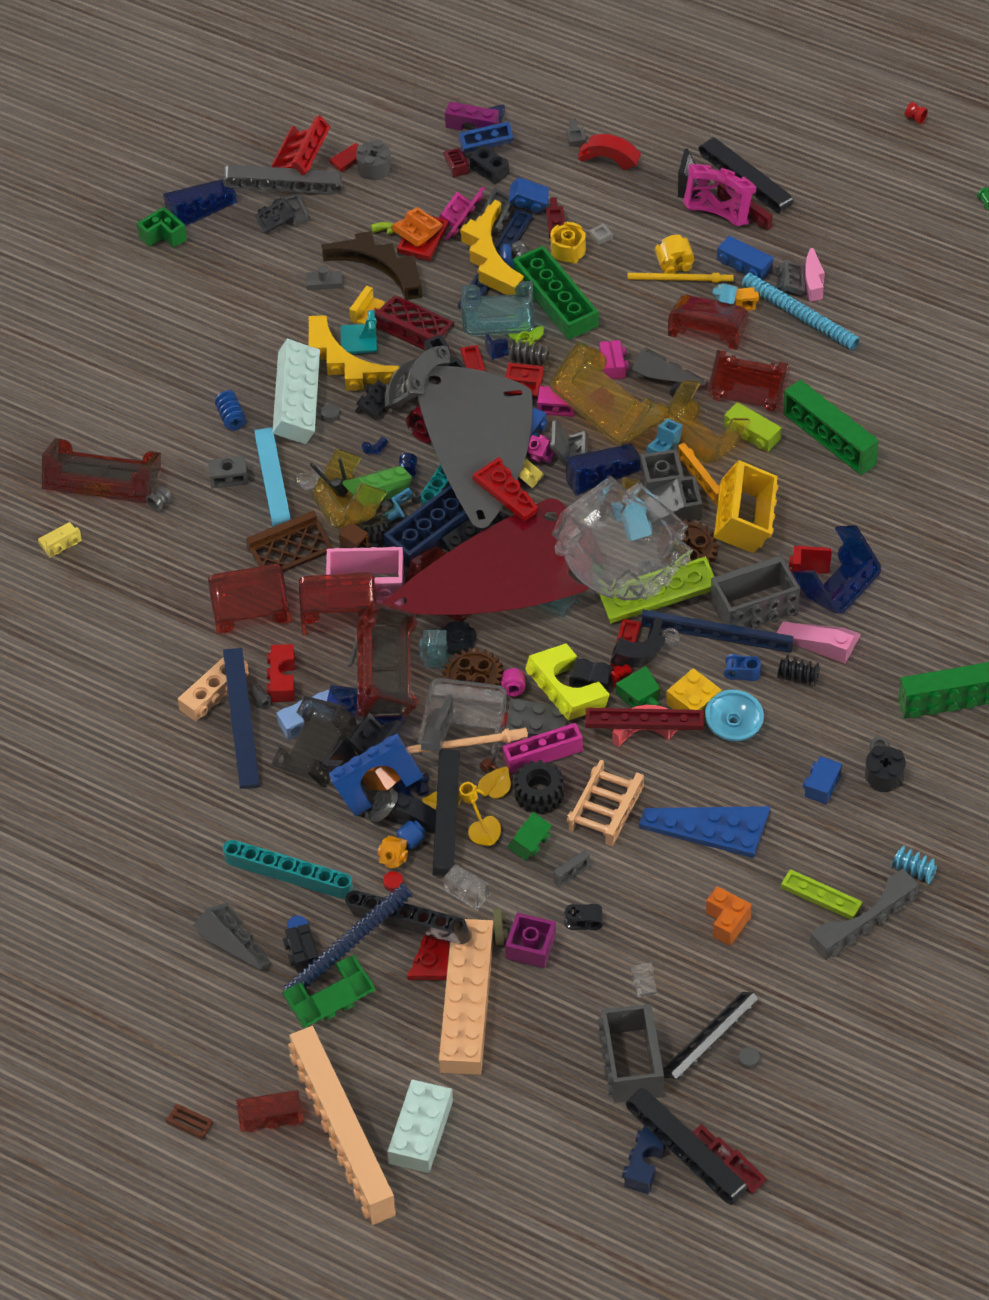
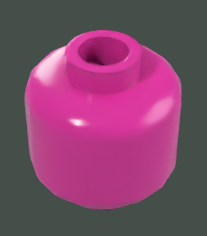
(514, 682)

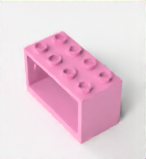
(374, 561)

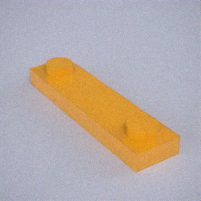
(696, 469)

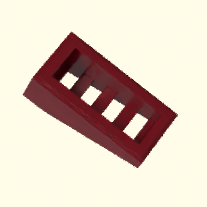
(459, 165)

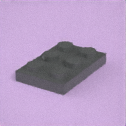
(534, 716)

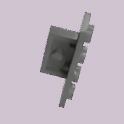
(498, 195)

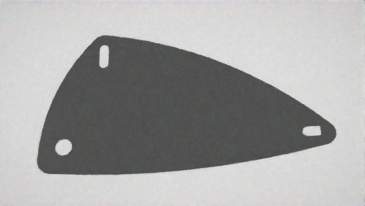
(474, 426)

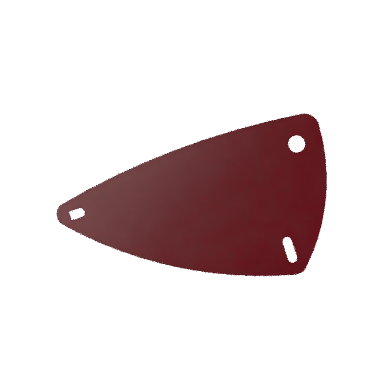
(495, 570)

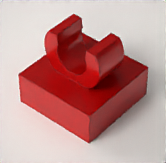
(619, 673)

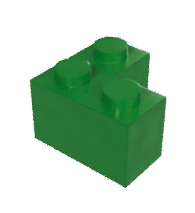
(159, 226)

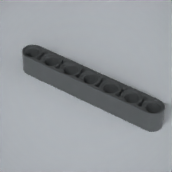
(282, 179)

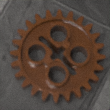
(697, 534)
(475, 664)

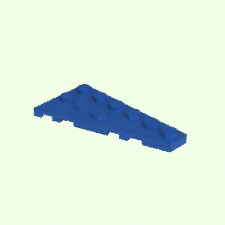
(722, 828)

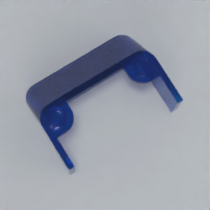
(850, 580)

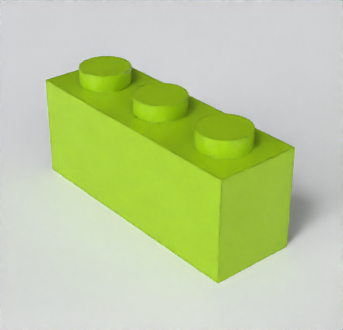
(759, 430)

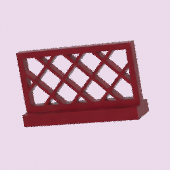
(407, 330)

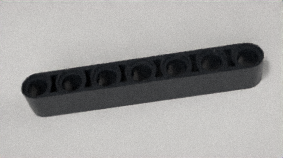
(766, 190)
(446, 811)
(413, 918)
(686, 1146)

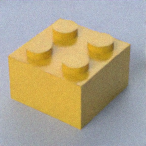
(691, 692)

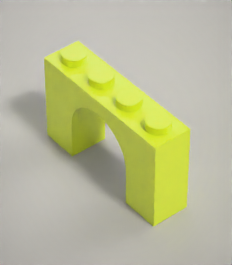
(569, 700)

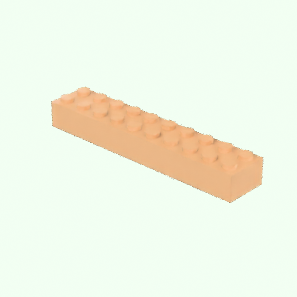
(342, 1125)

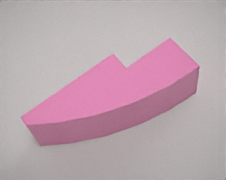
(814, 277)

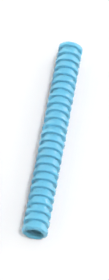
(801, 312)

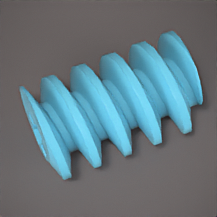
(915, 865)

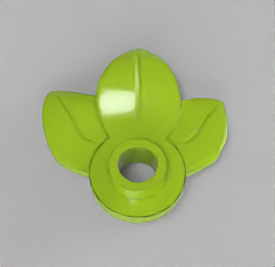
(530, 336)

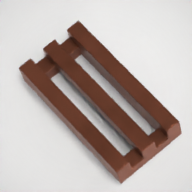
(194, 1115)

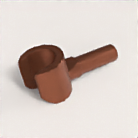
(487, 764)

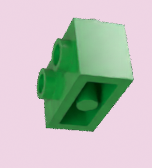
(529, 836)

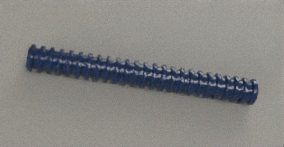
(352, 937)

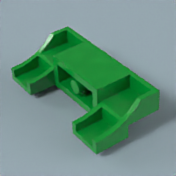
(327, 1001)

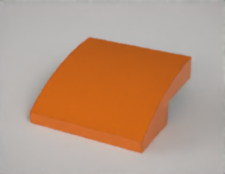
(417, 226)

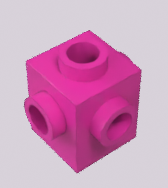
(540, 449)

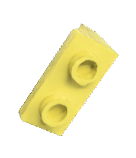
(530, 473)
(60, 539)

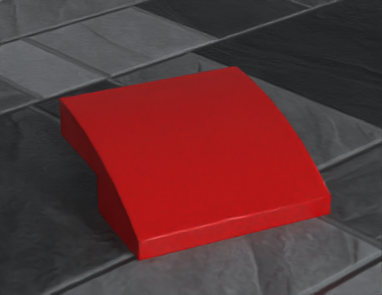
(527, 375)

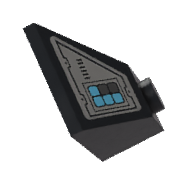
(683, 175)

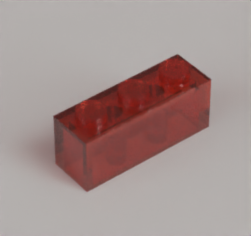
(269, 1111)

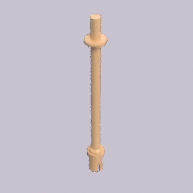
(506, 736)

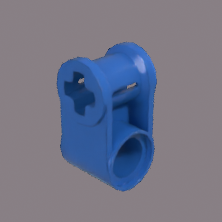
(743, 667)

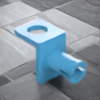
(396, 512)

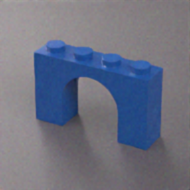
(388, 753)

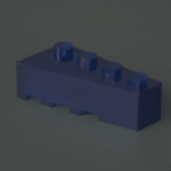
(199, 201)
(592, 468)

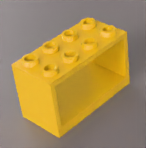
(736, 530)

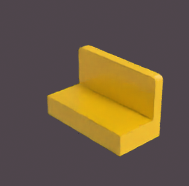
(363, 304)

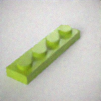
(821, 894)

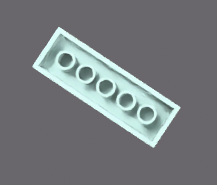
(296, 391)

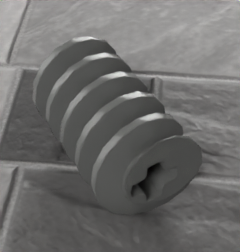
(528, 353)

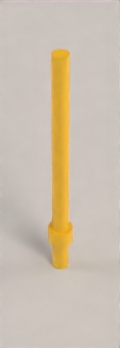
(714, 277)

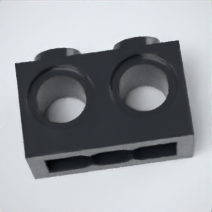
(489, 164)

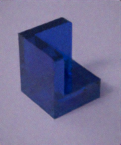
(496, 348)

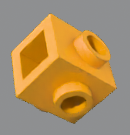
(392, 852)

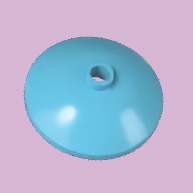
(735, 707)

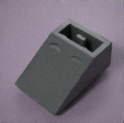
(681, 497)

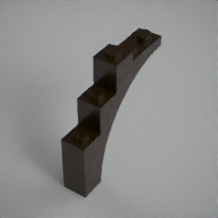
(382, 257)

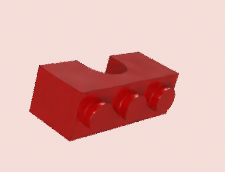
(281, 660)

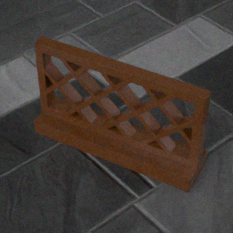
(286, 530)

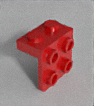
(810, 559)

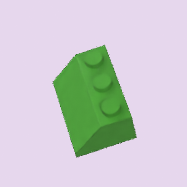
(391, 480)

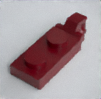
(554, 215)

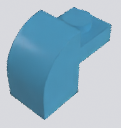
(667, 437)

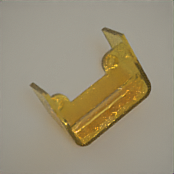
(703, 441)
(348, 508)

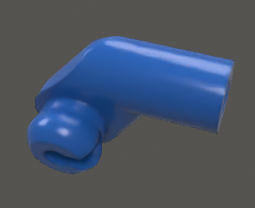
(506, 254)

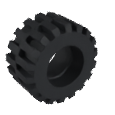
(535, 774)

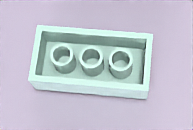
(420, 1126)

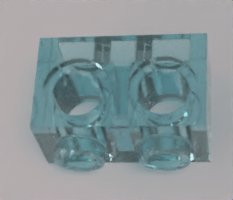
(434, 648)

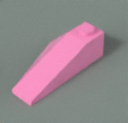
(824, 640)

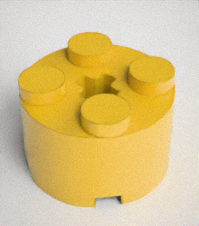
(568, 242)
(674, 254)

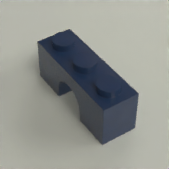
(639, 1174)

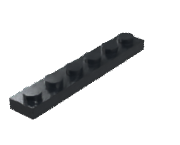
(709, 1034)

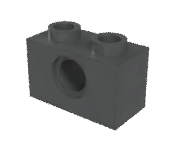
(227, 472)

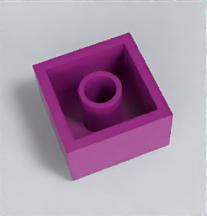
(530, 940)

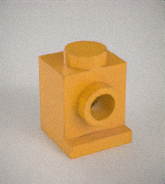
(747, 298)

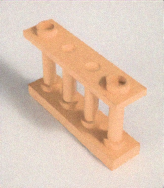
(618, 816)

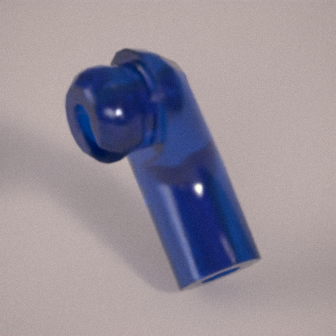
(376, 448)

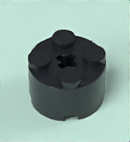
(885, 768)

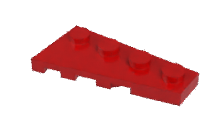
(500, 483)

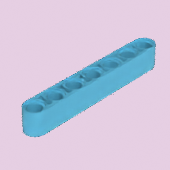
(272, 476)

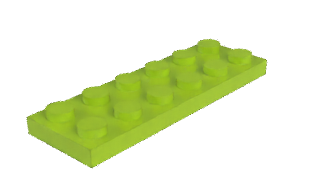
(687, 583)

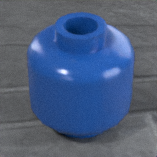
(413, 833)

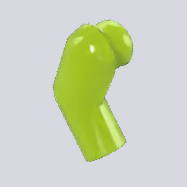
(381, 226)

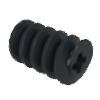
(800, 670)

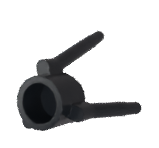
(336, 484)

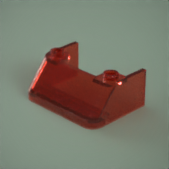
(335, 594)

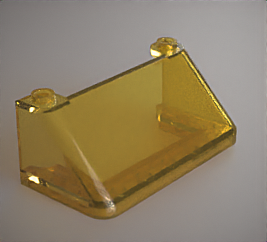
(601, 399)

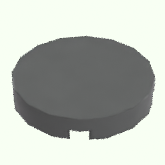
(382, 805)

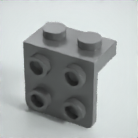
(567, 445)

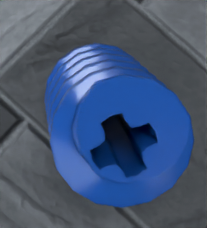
(230, 410)

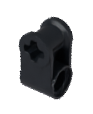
(584, 917)

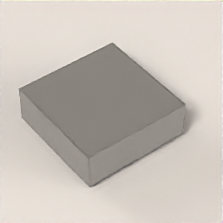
(601, 234)

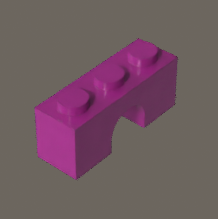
(458, 113)

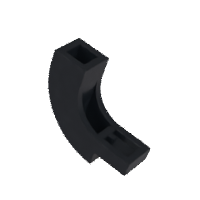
(642, 652)

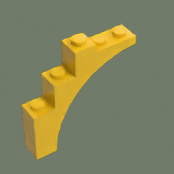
(492, 268)
(340, 362)

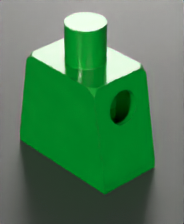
(639, 689)

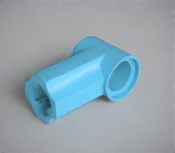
(725, 293)

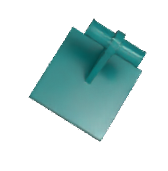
(360, 337)

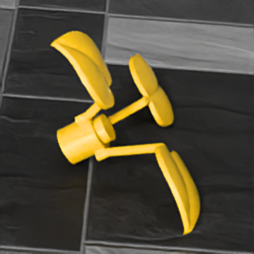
(496, 785)

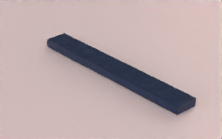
(510, 235)
(720, 631)
(241, 718)

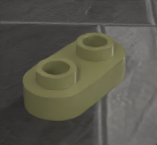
(500, 934)

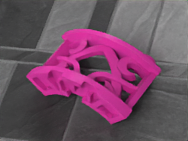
(740, 196)

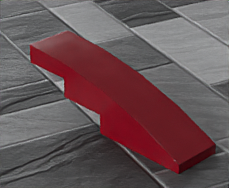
(733, 1159)

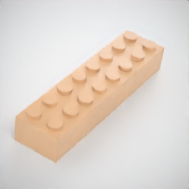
(467, 1001)

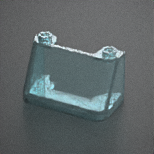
(497, 313)

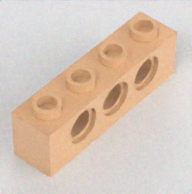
(205, 692)

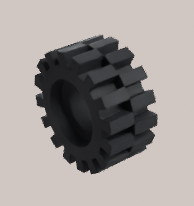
(376, 527)

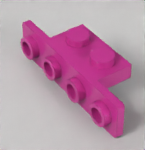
(458, 209)

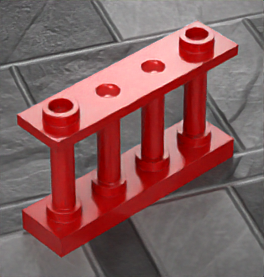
(301, 153)

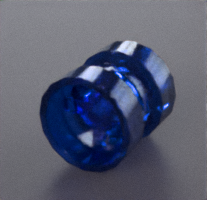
(408, 462)

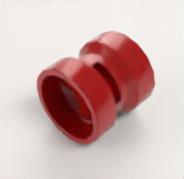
(915, 112)

